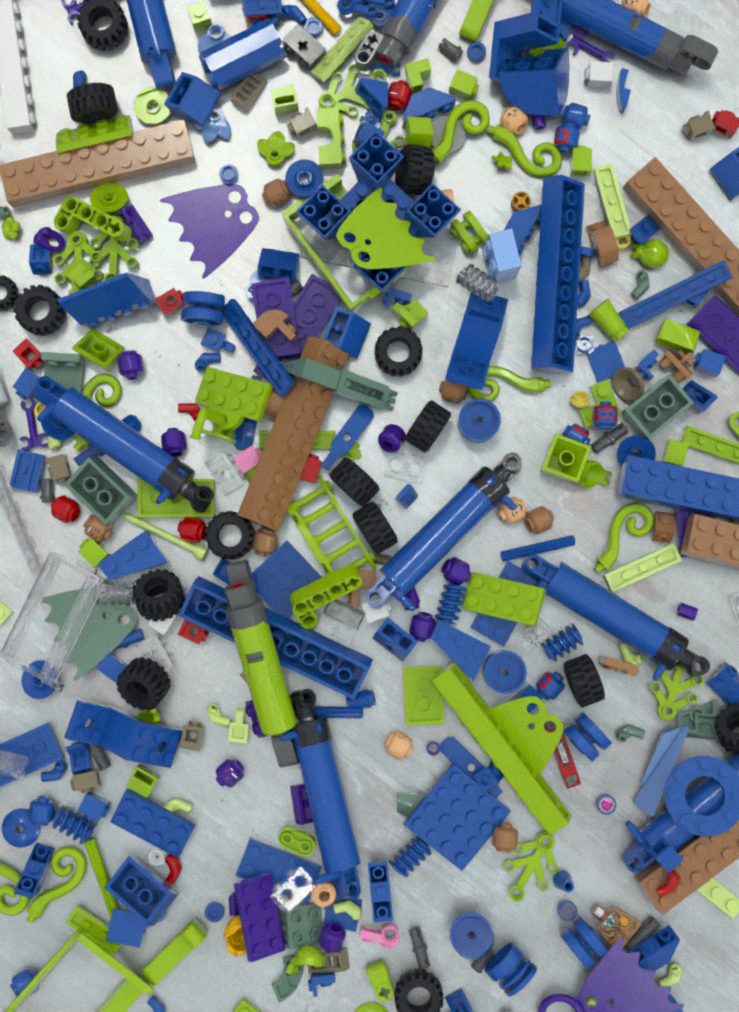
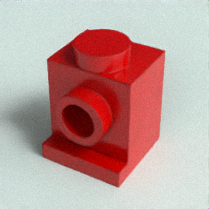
(725, 123)
(170, 308)
(23, 351)
(311, 469)
(185, 631)

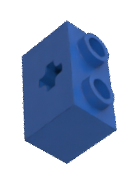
(395, 639)

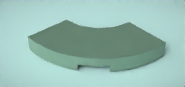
(287, 983)

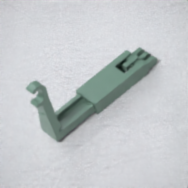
(342, 382)

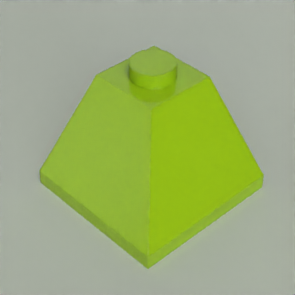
(566, 458)

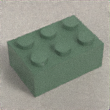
(657, 407)
(100, 489)

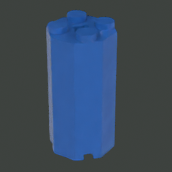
(242, 55)

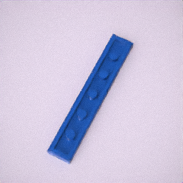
(676, 294)
(258, 348)

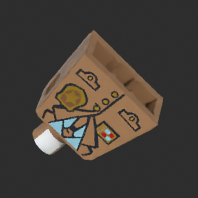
(615, 923)

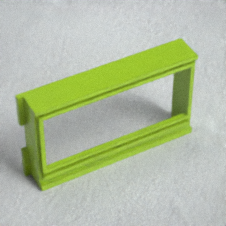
(335, 186)

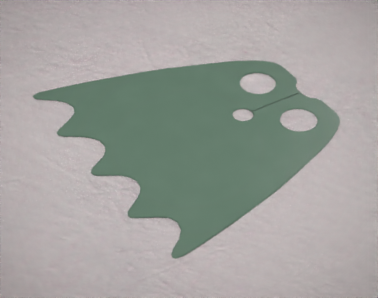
(97, 635)

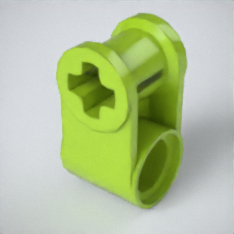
(379, 978)

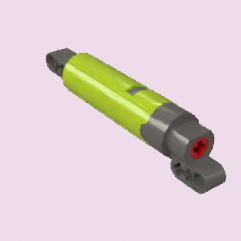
(260, 661)

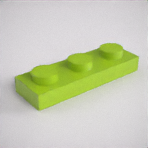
(92, 927)

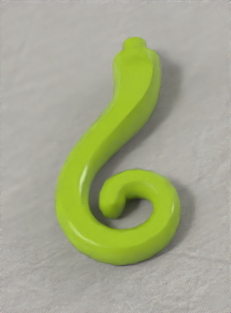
(501, 134)
(444, 147)
(531, 385)
(99, 396)
(609, 557)
(14, 876)
(40, 903)

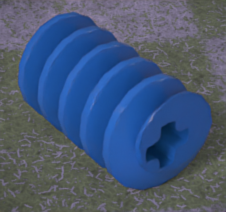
(450, 603)
(562, 643)
(73, 825)
(410, 857)

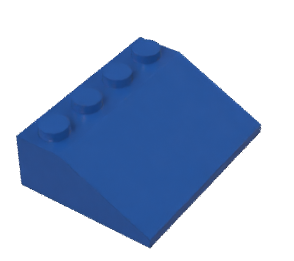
(108, 299)

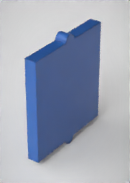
(605, 361)
(342, 918)
(125, 928)

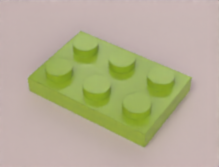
(422, 700)

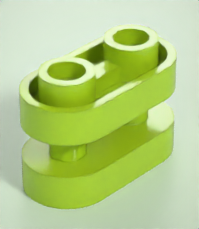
(458, 229)
(296, 840)

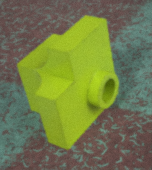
(80, 278)
(410, 315)

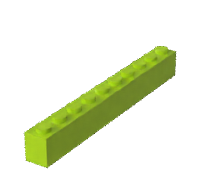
(501, 748)

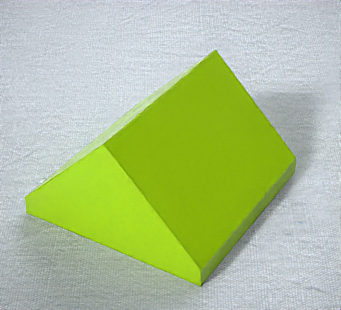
(99, 349)

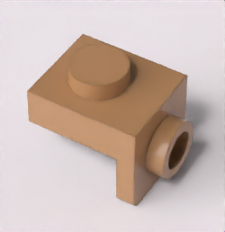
(663, 527)

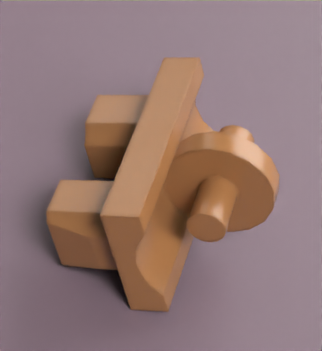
(671, 358)

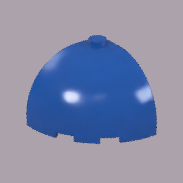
(538, 82)

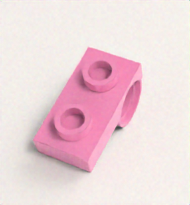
(370, 935)

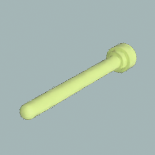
(198, 551)

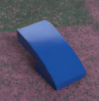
(622, 93)

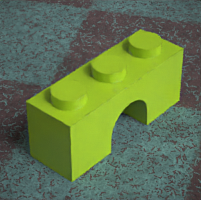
(329, 122)

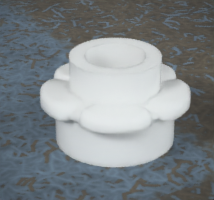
(156, 861)

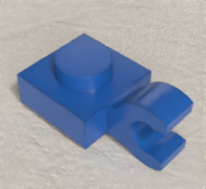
(216, 340)

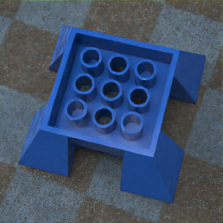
(374, 166)

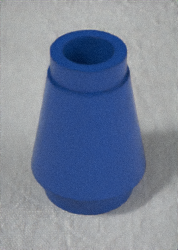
(363, 699)
(563, 881)

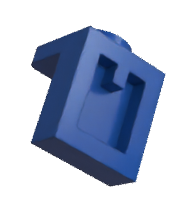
(39, 260)
(397, 295)
(647, 362)
(322, 979)

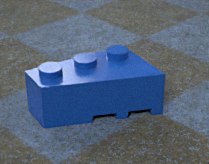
(134, 557)
(461, 648)

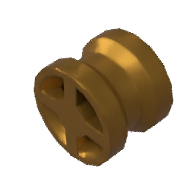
(520, 198)

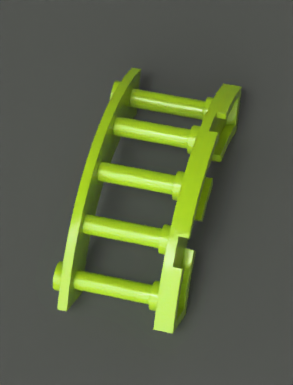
(315, 540)

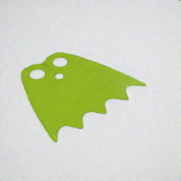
(389, 236)
(536, 742)

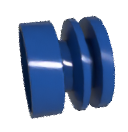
(511, 969)

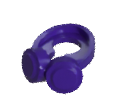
(39, 238)

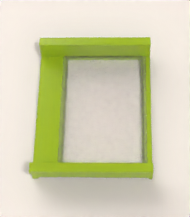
(81, 980)

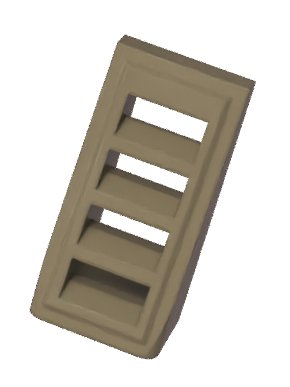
(245, 105)
(344, 962)

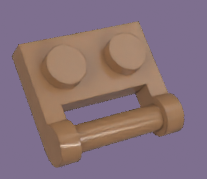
(613, 665)

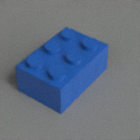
(141, 890)

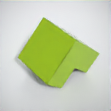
(416, 72)
(284, 99)
(419, 131)
(143, 780)

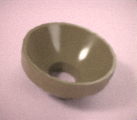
(624, 387)

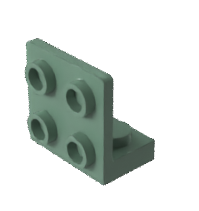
(64, 369)
(301, 925)

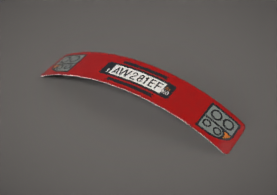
(564, 759)

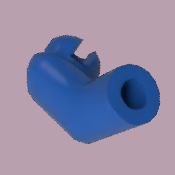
(293, 11)
(78, 78)
(585, 293)
(582, 322)
(205, 359)
(56, 773)
(155, 1004)

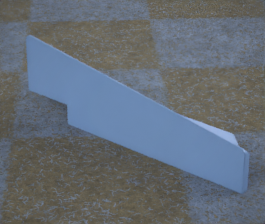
(659, 768)

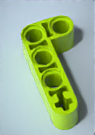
(475, 19)
(80, 213)
(321, 592)
(187, 939)

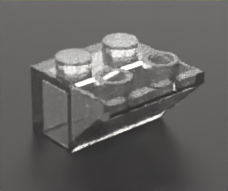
(340, 622)

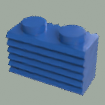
(278, 264)

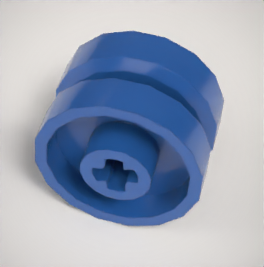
(203, 308)
(470, 428)
(496, 680)
(587, 736)
(478, 926)
(584, 943)

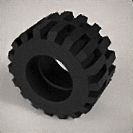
(109, 36)
(92, 102)
(416, 169)
(24, 306)
(401, 335)
(428, 426)
(354, 481)
(216, 525)
(375, 527)
(156, 583)
(584, 680)
(143, 683)
(725, 724)
(415, 980)

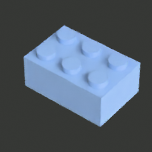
(502, 255)

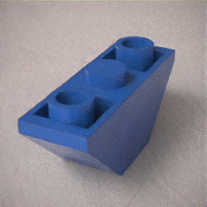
(428, 104)
(521, 224)
(34, 871)
(380, 891)
(657, 949)

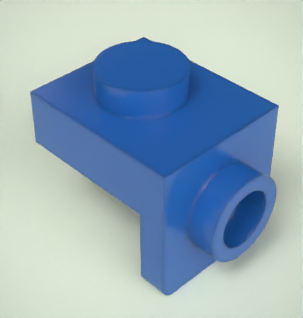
(79, 757)
(488, 776)

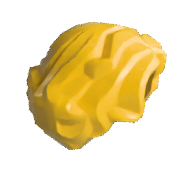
(234, 937)

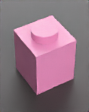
(248, 459)

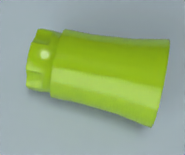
(609, 320)

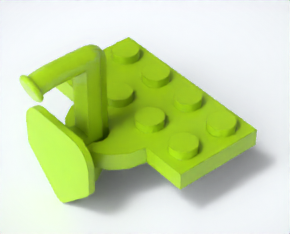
(230, 401)

